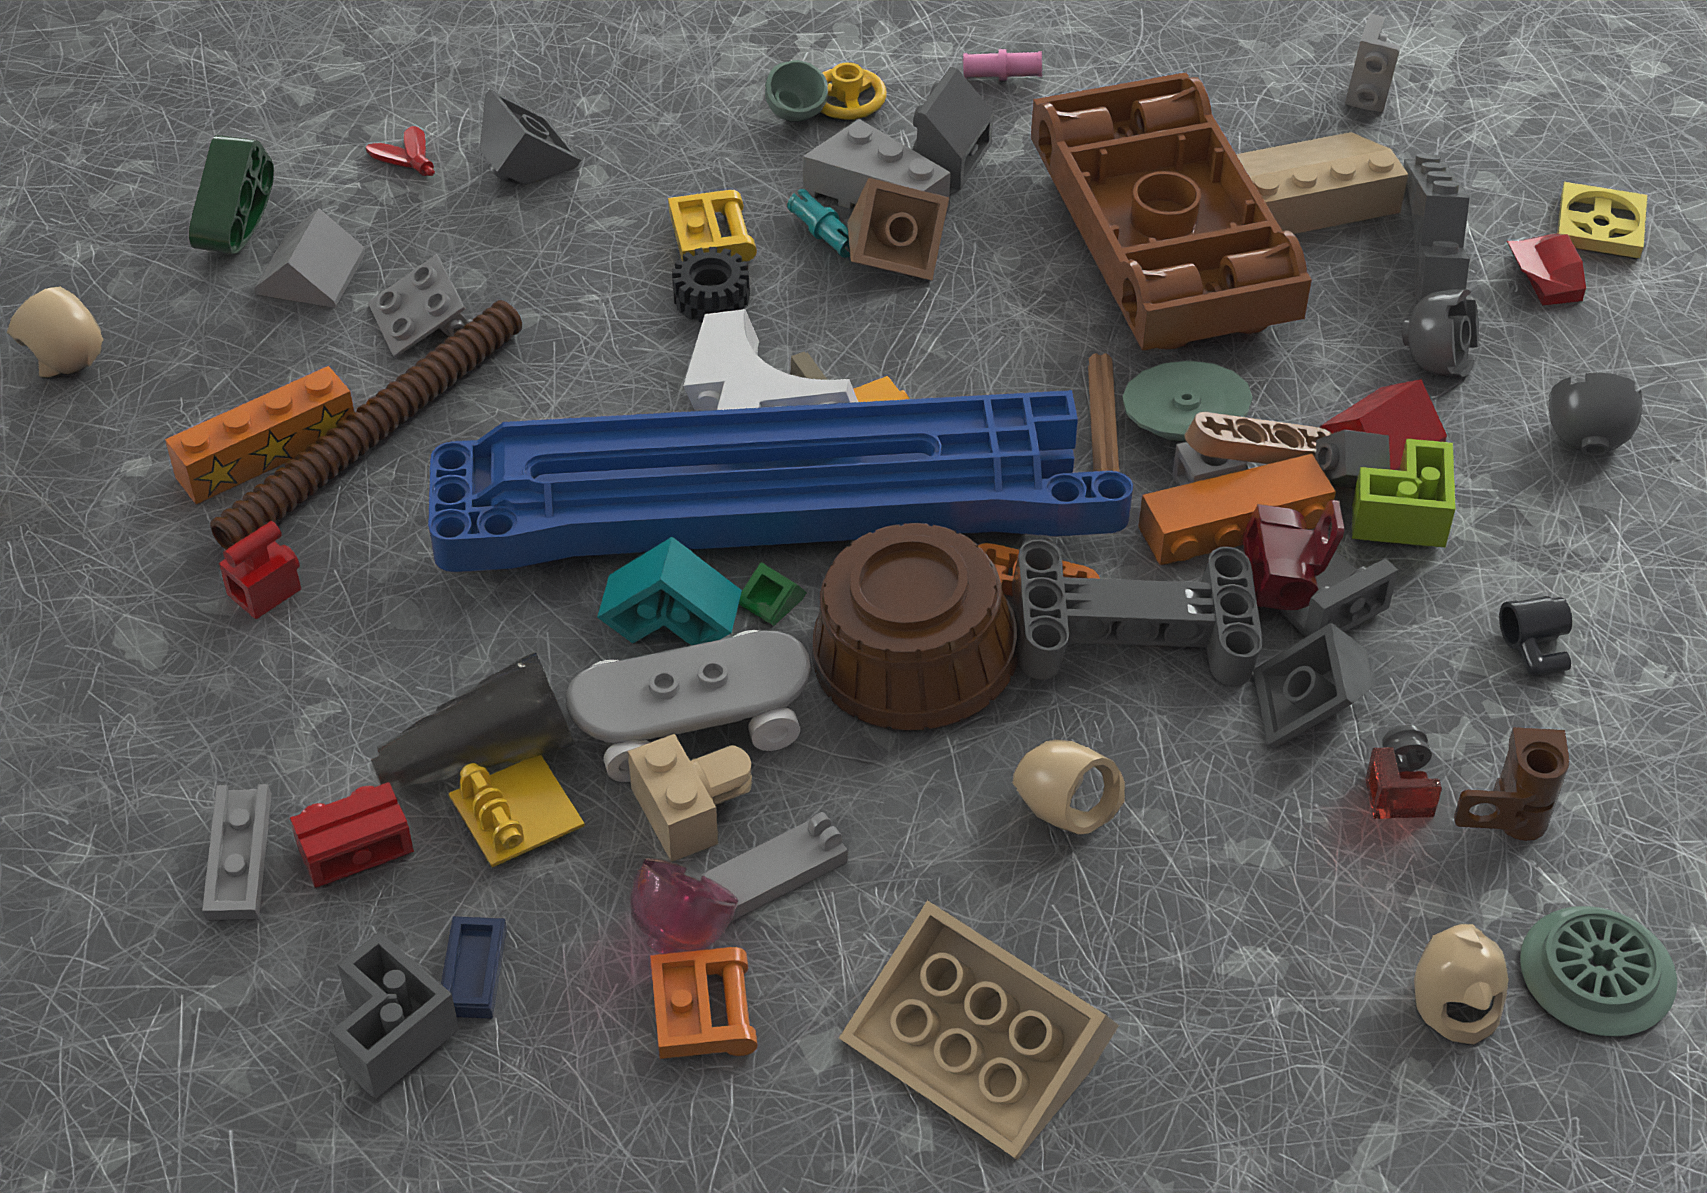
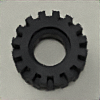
(710, 269)

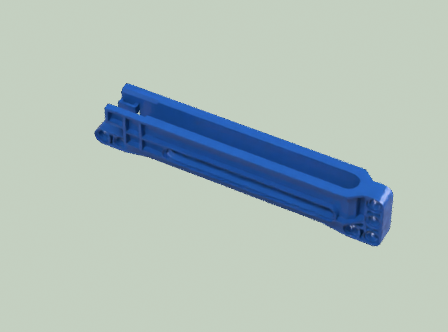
(765, 478)

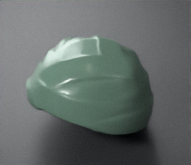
(796, 90)

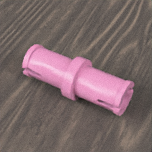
(1002, 64)

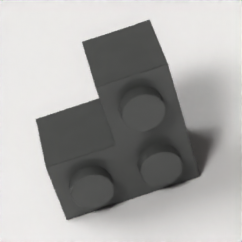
(397, 1016)

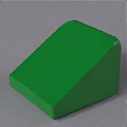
(770, 594)

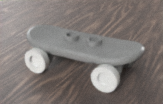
(690, 691)

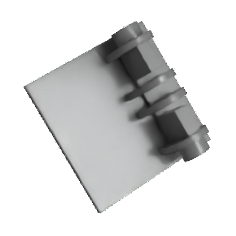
(418, 307)

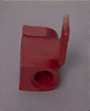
(1287, 555)

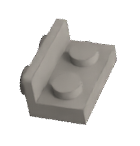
(1372, 68)

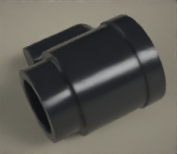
(1535, 622)

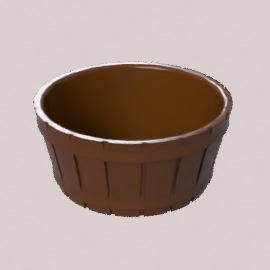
(913, 629)

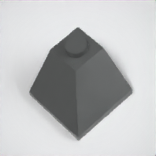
(522, 142)
(1310, 683)

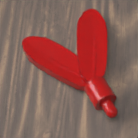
(412, 156)

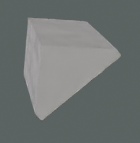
(312, 263)

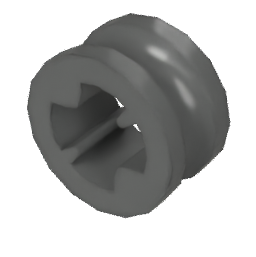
(1409, 747)

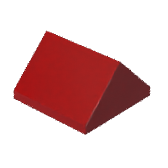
(1396, 411)

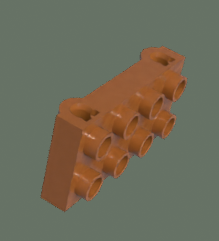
(1169, 211)

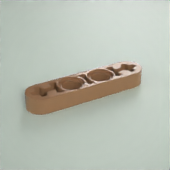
(1251, 438)

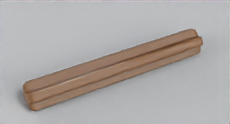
(1103, 413)

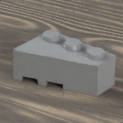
(862, 152)

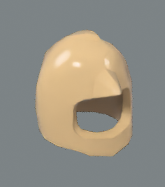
(57, 331)
(1053, 774)
(1465, 969)

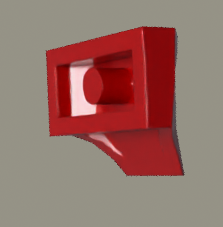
(1551, 267)

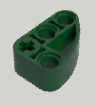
(231, 194)

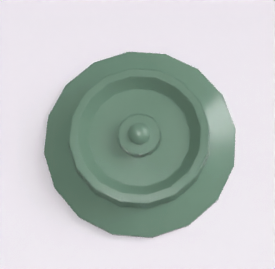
(1173, 393)

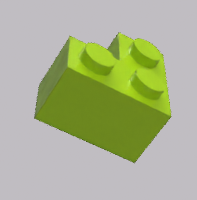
(1409, 503)

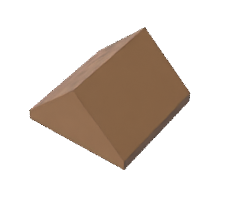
(897, 229)

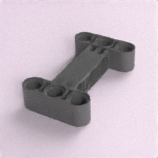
(1207, 613)

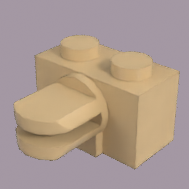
(683, 793)

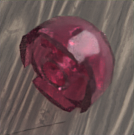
(679, 908)

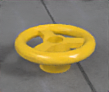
(847, 83)

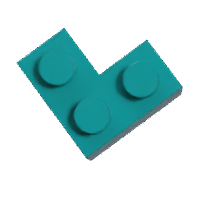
(670, 590)

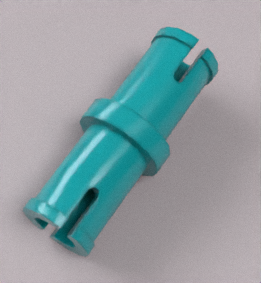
(822, 221)

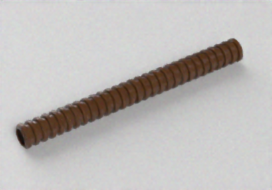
(368, 424)

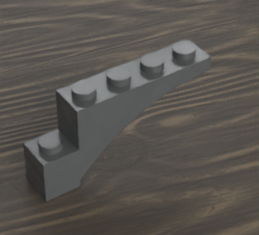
(1439, 225)

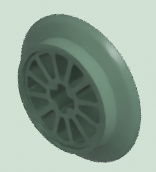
(1643, 974)

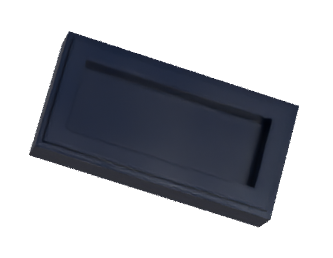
(474, 964)

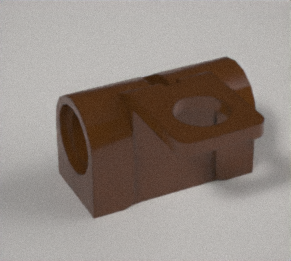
(1526, 788)

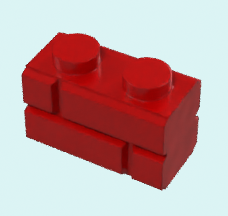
(351, 834)

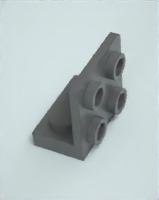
(1346, 596)

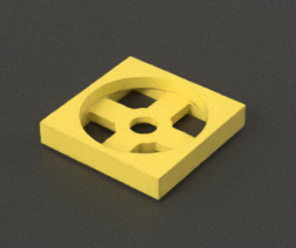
(1598, 236)

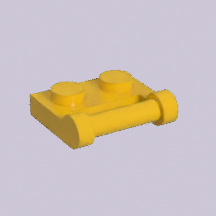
(697, 226)

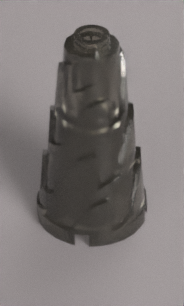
(497, 722)

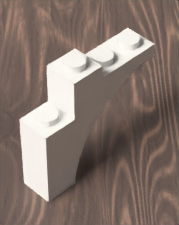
(732, 376)

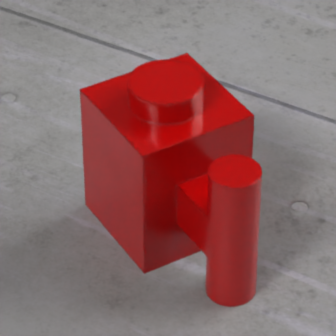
(260, 571)

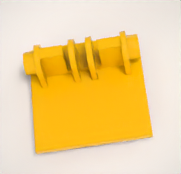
(514, 808)

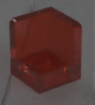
(1399, 793)

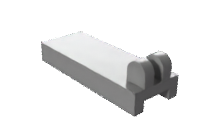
(237, 853)
(781, 864)

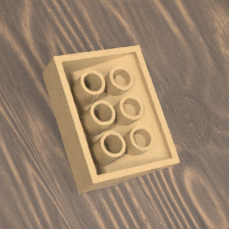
(1327, 181)
(977, 1030)

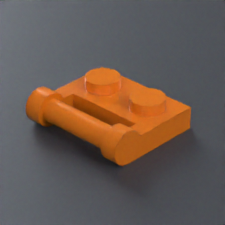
(684, 1004)

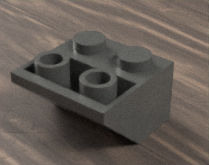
(953, 127)

